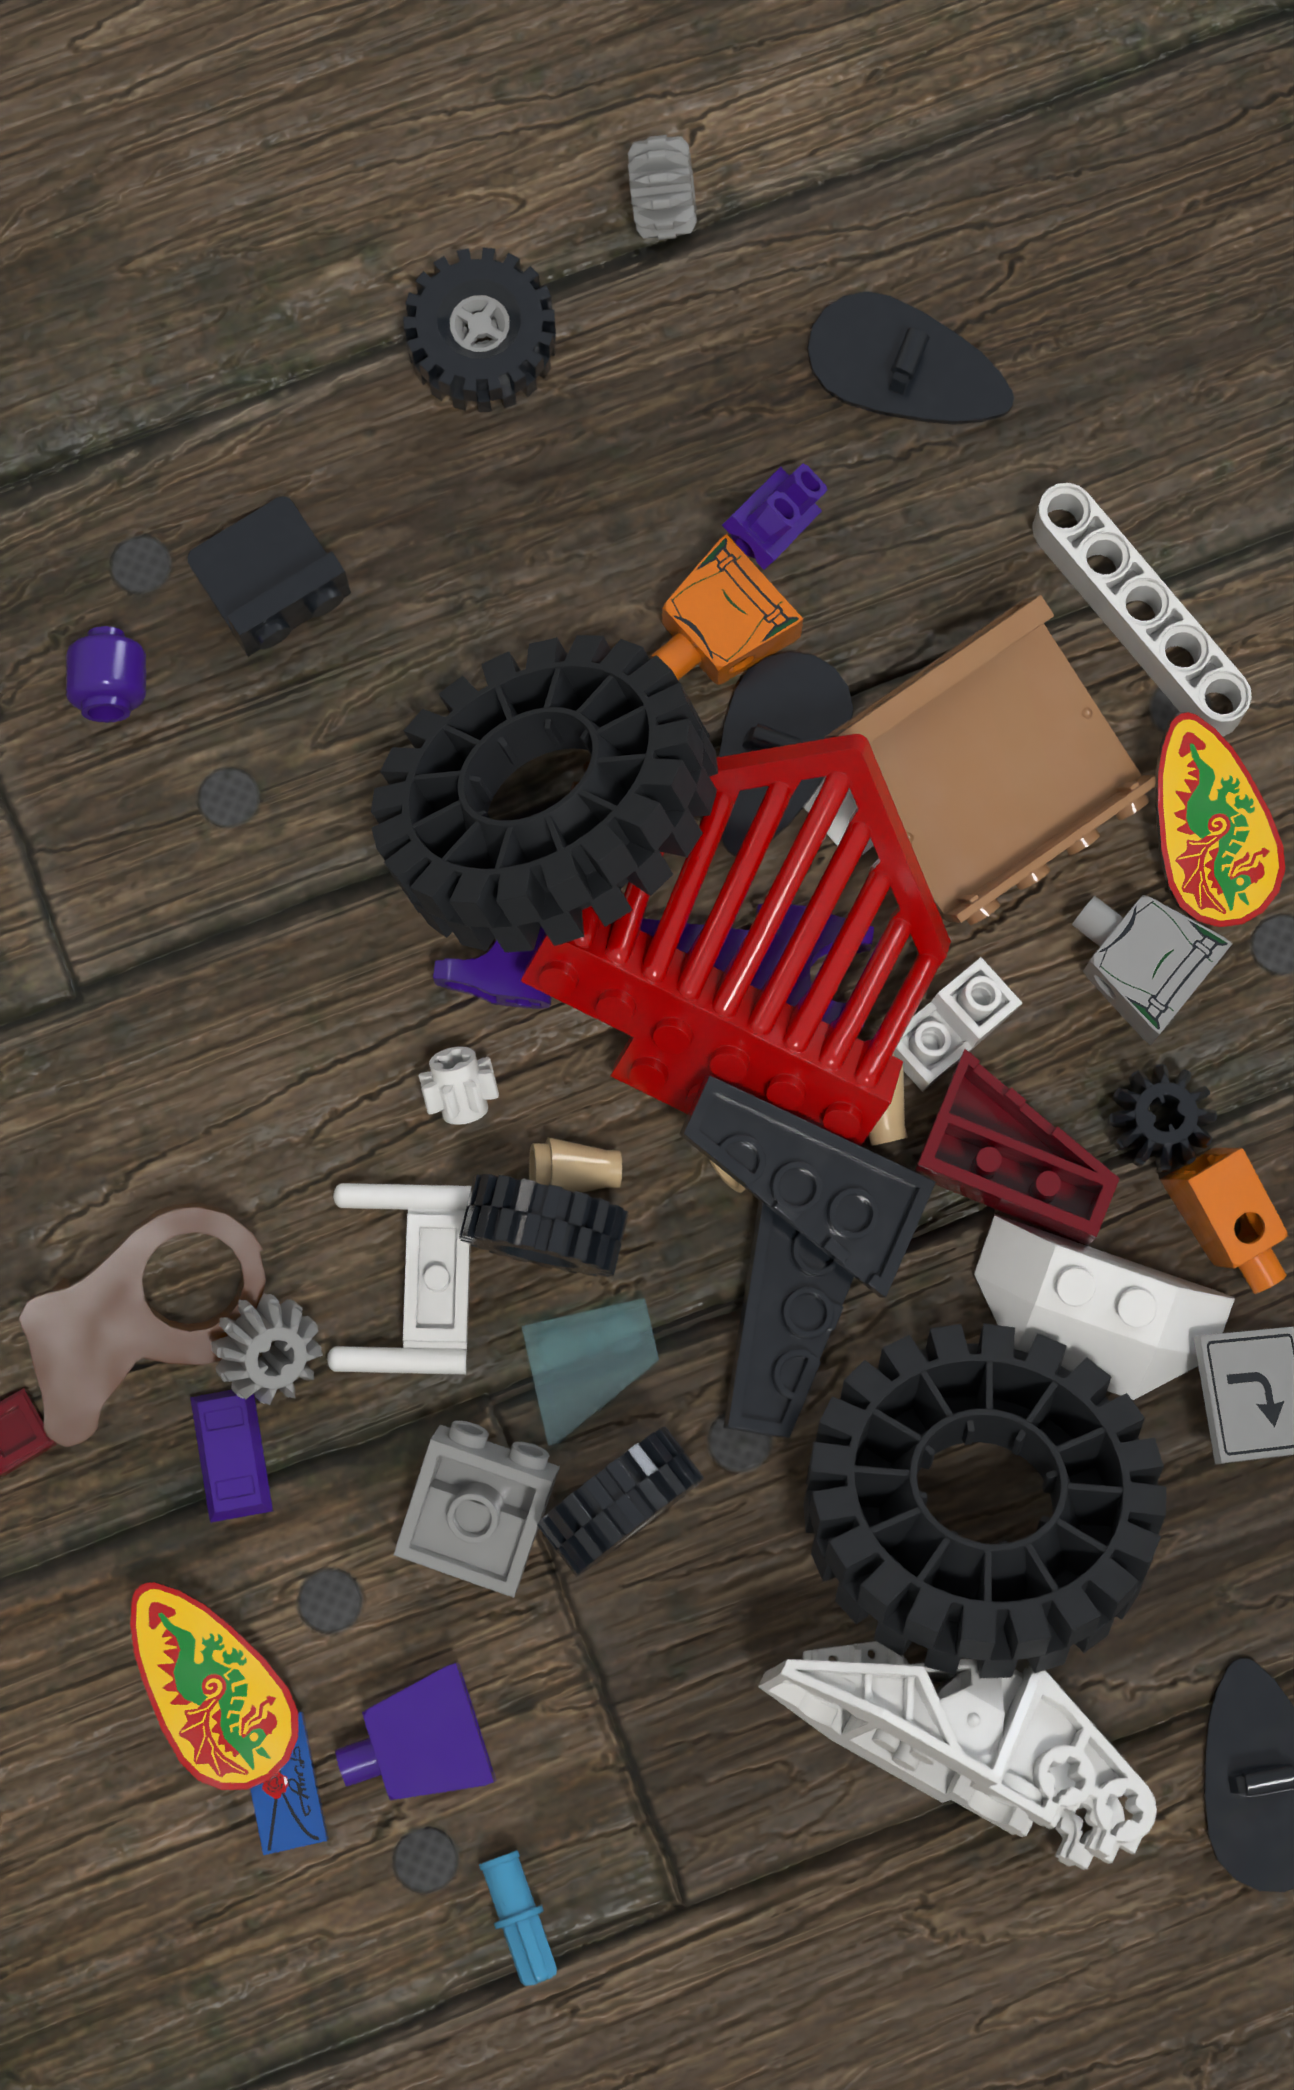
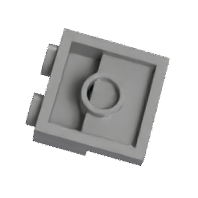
(477, 1507)

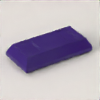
(231, 1455)

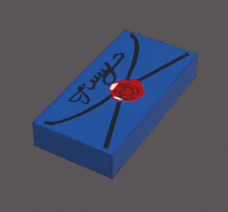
(290, 1803)

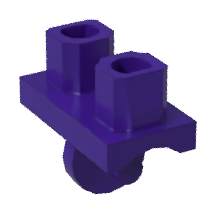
(776, 514)

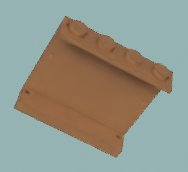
(998, 762)

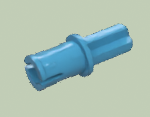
(519, 1919)

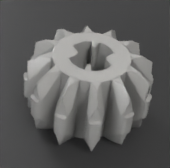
(662, 187)
(279, 1362)

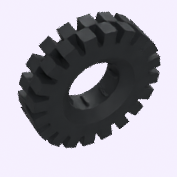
(542, 870)
(965, 1594)

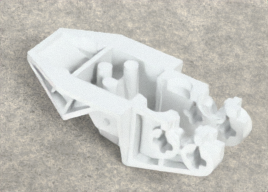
(990, 1744)

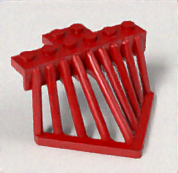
(711, 1022)

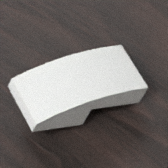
(953, 1022)

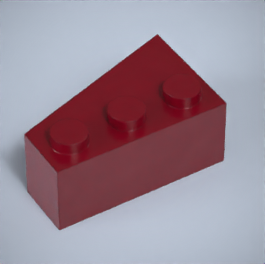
(1012, 1158)

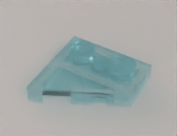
(587, 1361)

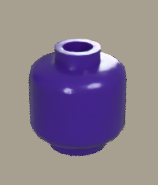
(105, 675)

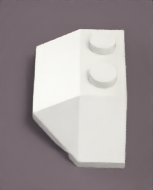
(1099, 1305)

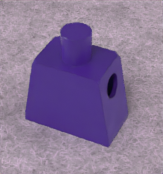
(421, 1740)

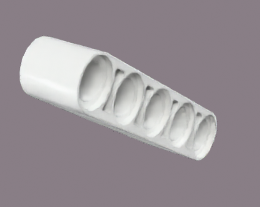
(1133, 582)

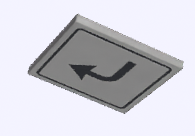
(1248, 1392)

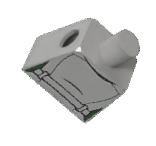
(1148, 960)

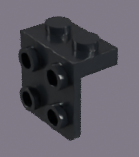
(268, 575)

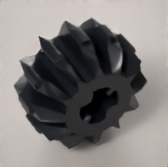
(1183, 1115)

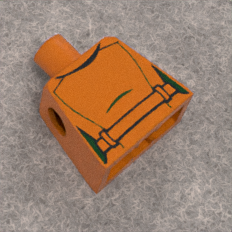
(726, 617)

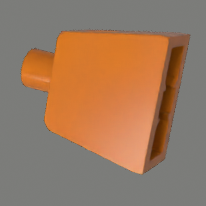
(1217, 1193)

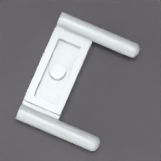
(434, 1280)

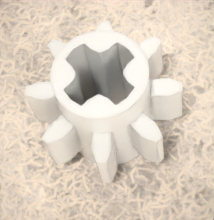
(458, 1085)

